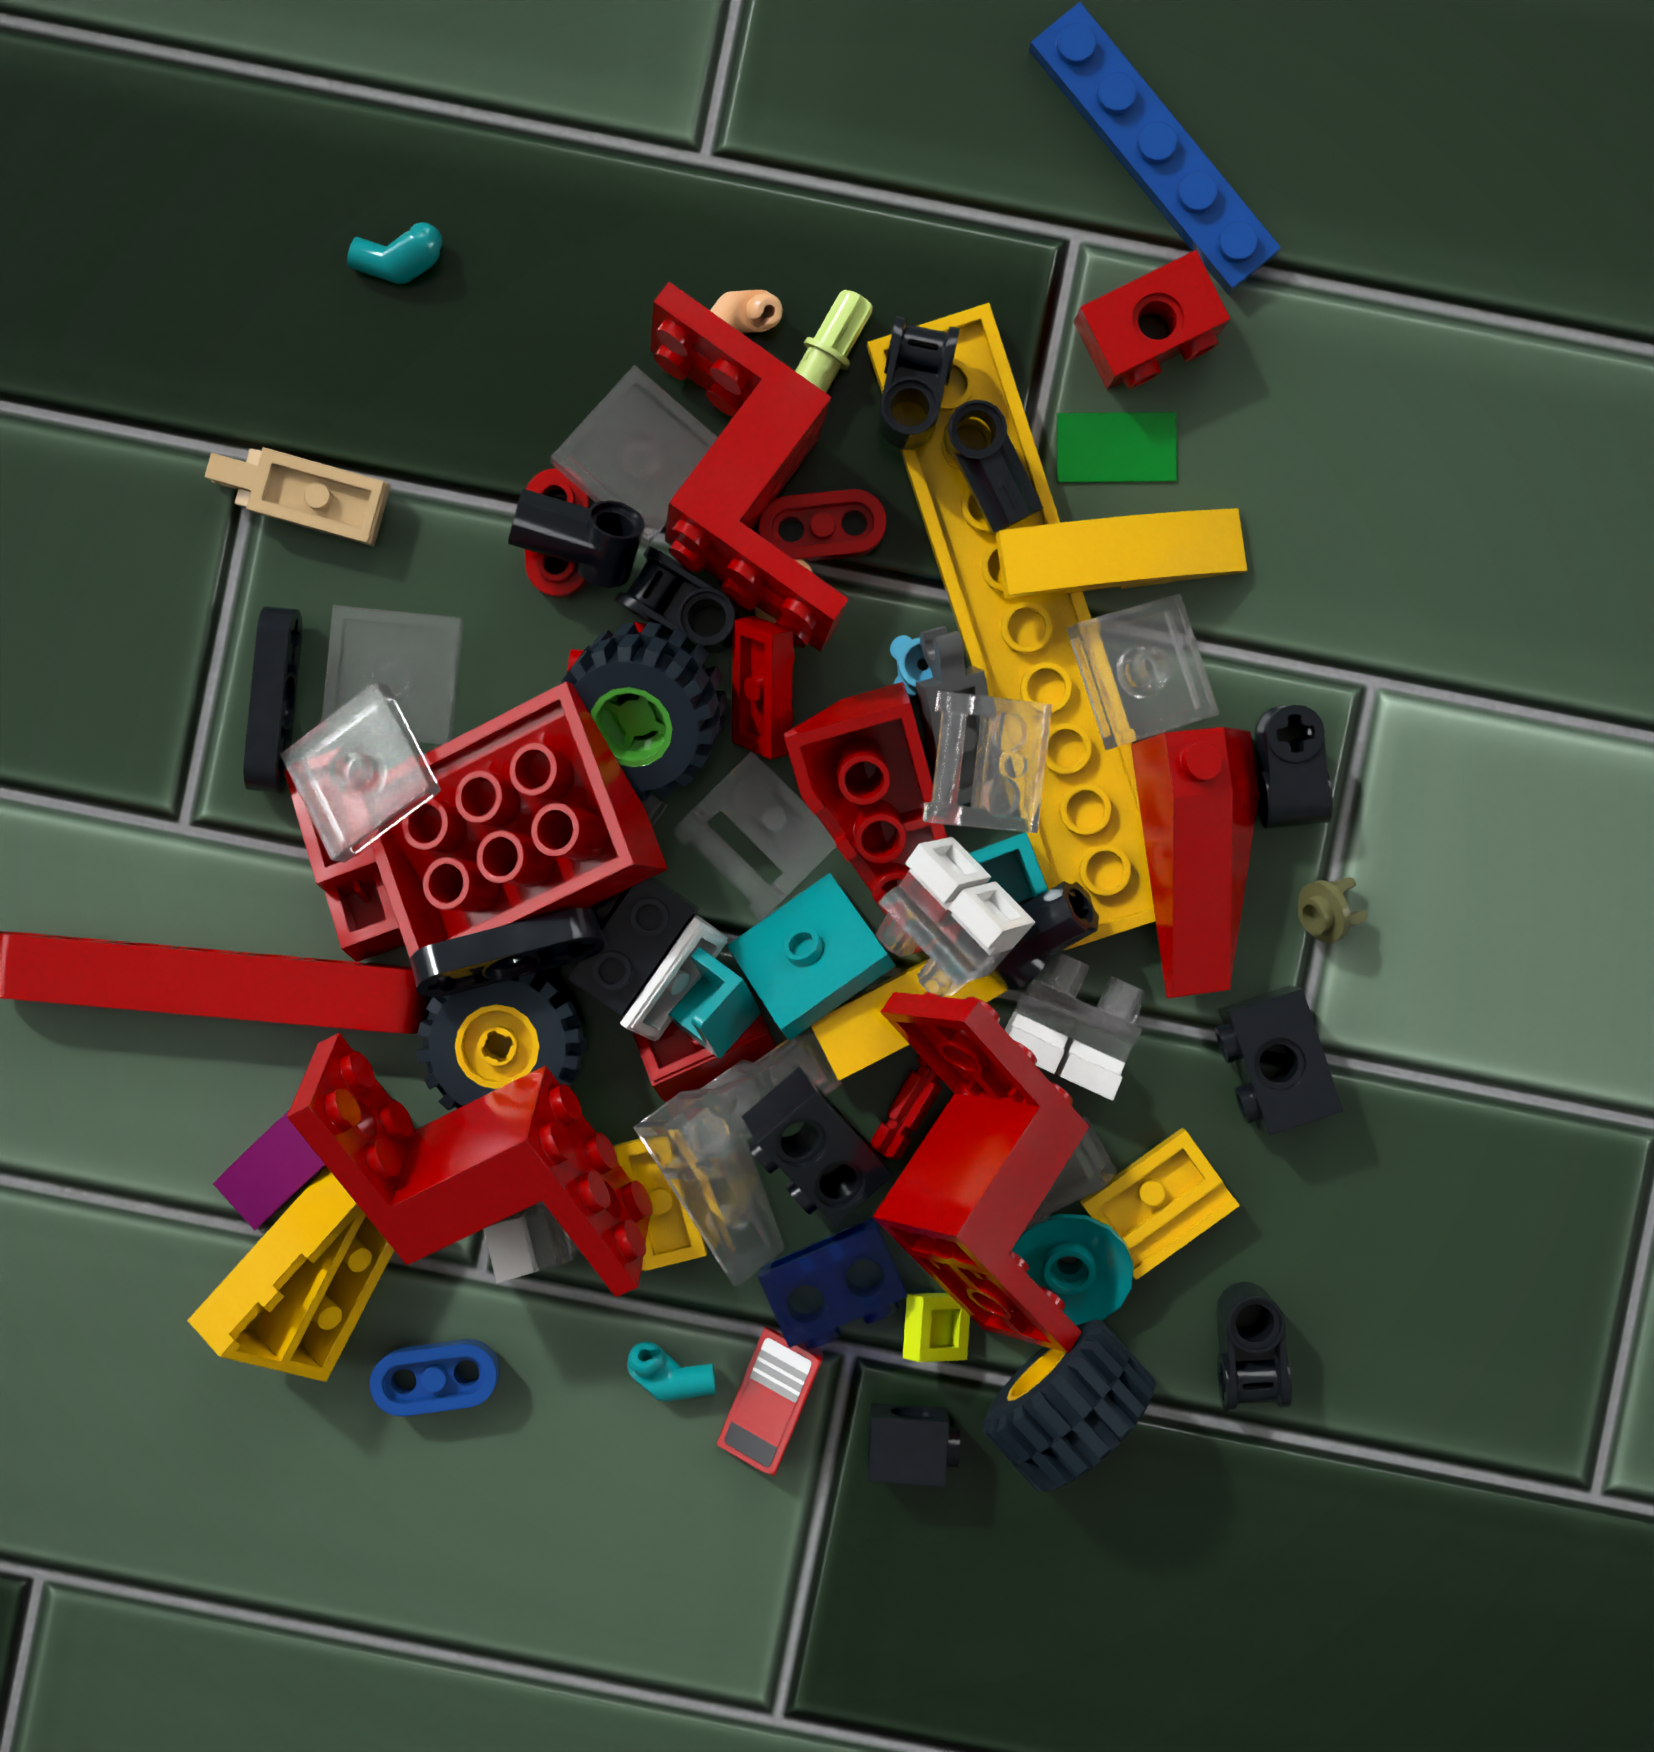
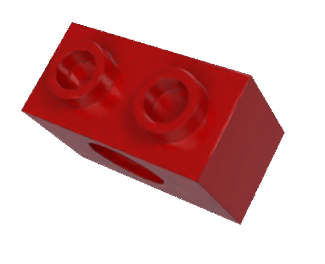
(1178, 294)

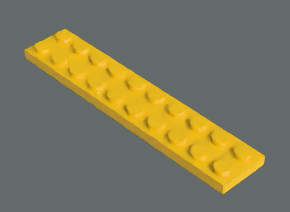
(1089, 794)

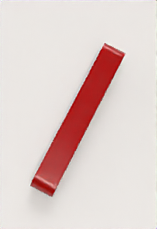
(210, 982)

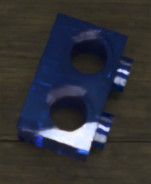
(825, 1268)

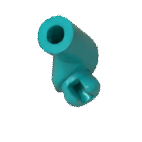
(401, 259)
(665, 1377)

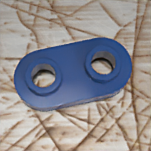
(437, 1377)

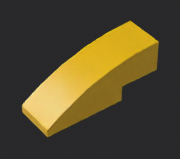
(860, 1035)

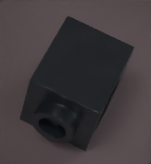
(911, 1445)

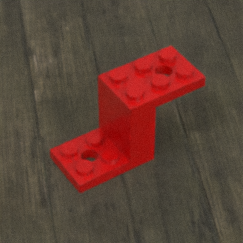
(745, 469)
(472, 1163)
(982, 1167)

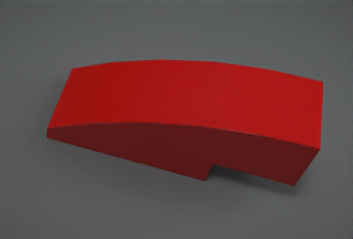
(353, 892)

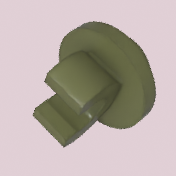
(1325, 910)

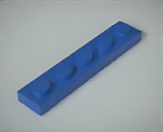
(1153, 147)

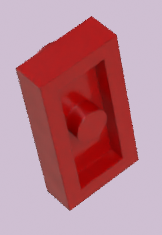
(762, 685)

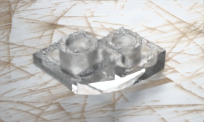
(750, 1082)

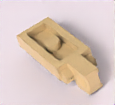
(304, 493)

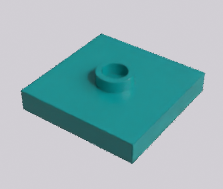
(810, 956)

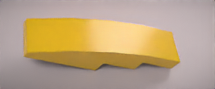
(1120, 552)

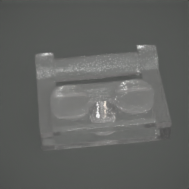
(1006, 766)
(772, 820)

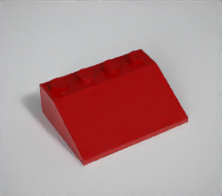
(522, 828)

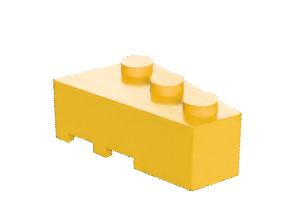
(298, 1286)

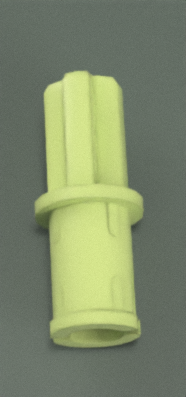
(834, 339)

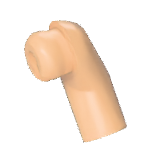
(749, 310)

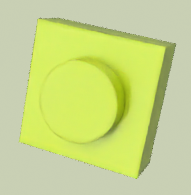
(935, 1328)

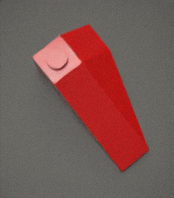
(867, 782)
(1198, 835)

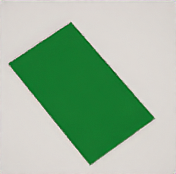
(1117, 447)

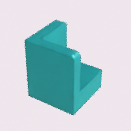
(1013, 866)
(716, 1007)

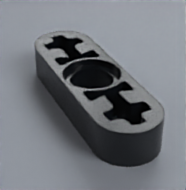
(272, 698)
(506, 952)

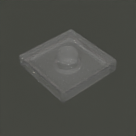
(635, 449)
(402, 650)
(1142, 671)
(360, 772)

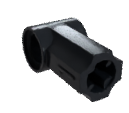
(992, 473)
(596, 539)
(1060, 919)

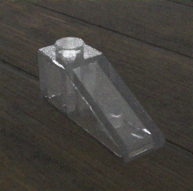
(714, 1180)

